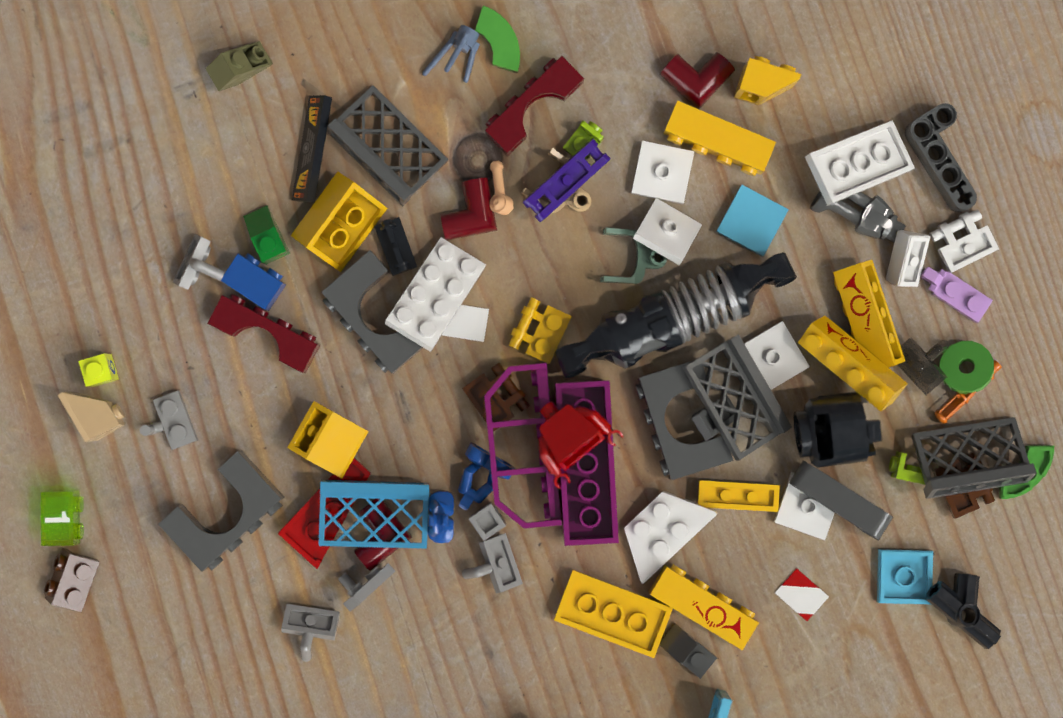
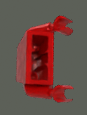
(570, 436)

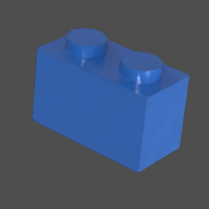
(254, 282)

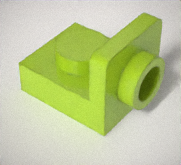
(581, 136)
(911, 473)

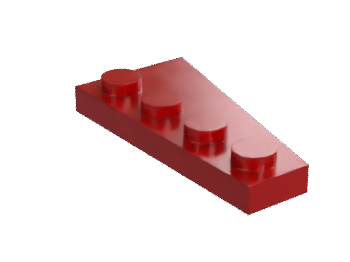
(303, 527)

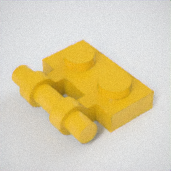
(547, 335)

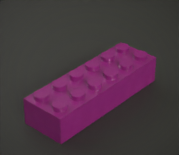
(590, 497)

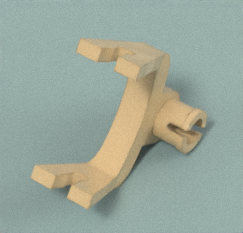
(572, 200)

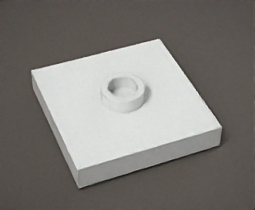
(662, 172)
(667, 231)
(776, 355)
(803, 513)

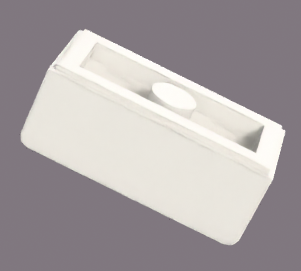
(907, 258)

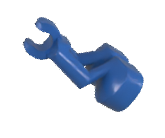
(480, 458)
(439, 524)

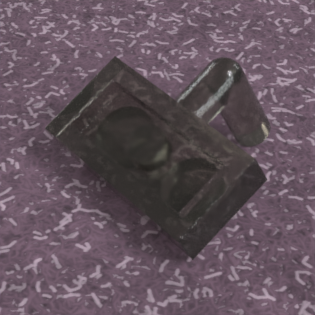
(920, 365)

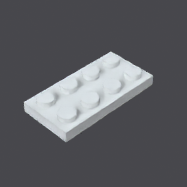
(859, 162)
(435, 294)

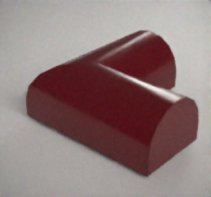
(700, 85)
(476, 217)
(374, 556)

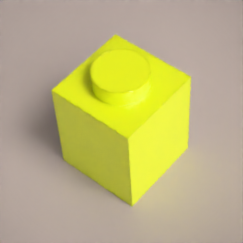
(98, 370)

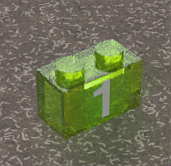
(61, 518)

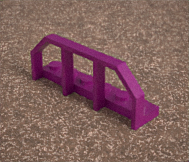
(552, 508)

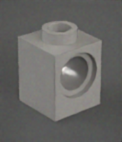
(487, 521)

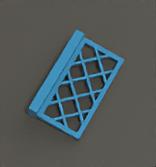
(373, 490)

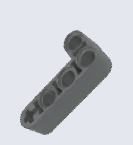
(945, 161)
(841, 500)

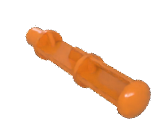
(958, 401)

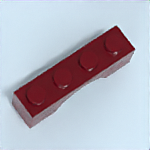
(557, 81)
(294, 348)

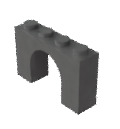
(346, 297)
(678, 457)
(206, 546)

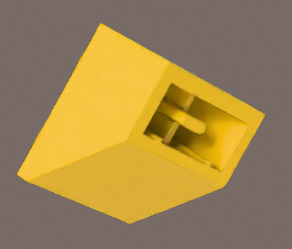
(764, 81)
(327, 439)

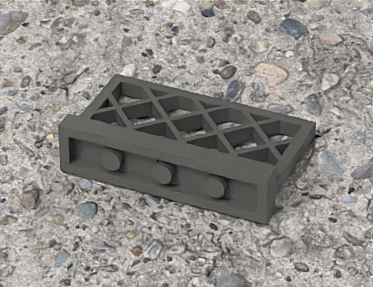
(371, 161)
(757, 391)
(979, 479)

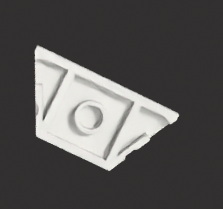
(663, 530)

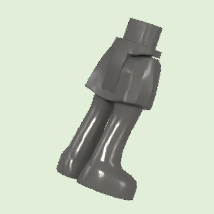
(874, 220)

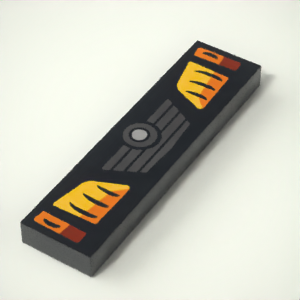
(312, 148)

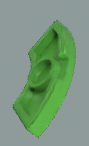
(501, 38)
(1042, 458)

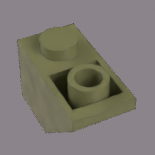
(238, 65)

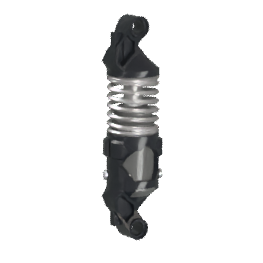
(670, 318)

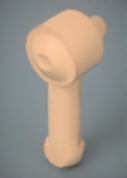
(499, 202)

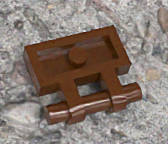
(500, 409)
(965, 502)

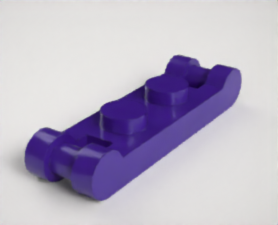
(566, 180)

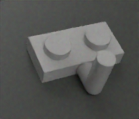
(193, 264)
(173, 420)
(498, 564)
(360, 592)
(309, 623)

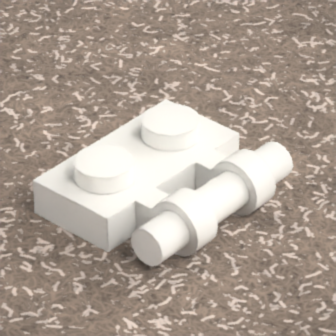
(968, 248)

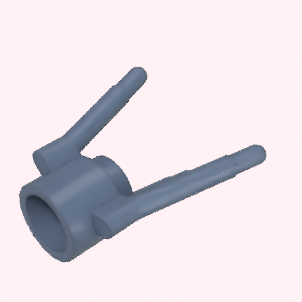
(463, 41)

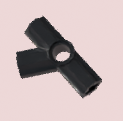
(964, 597)

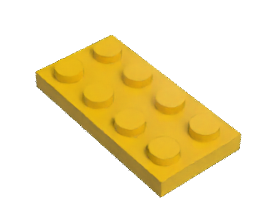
(613, 613)

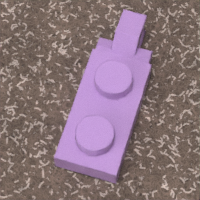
(957, 293)

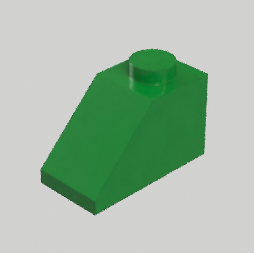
(266, 235)

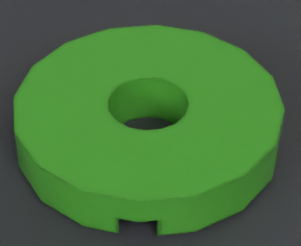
(963, 352)

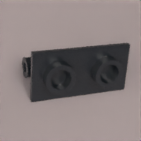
(395, 246)

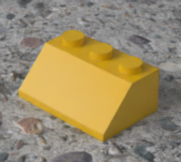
(339, 221)

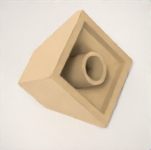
(92, 415)

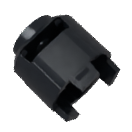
(835, 430)

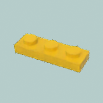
(738, 495)

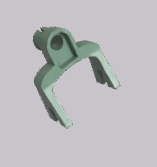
(643, 260)

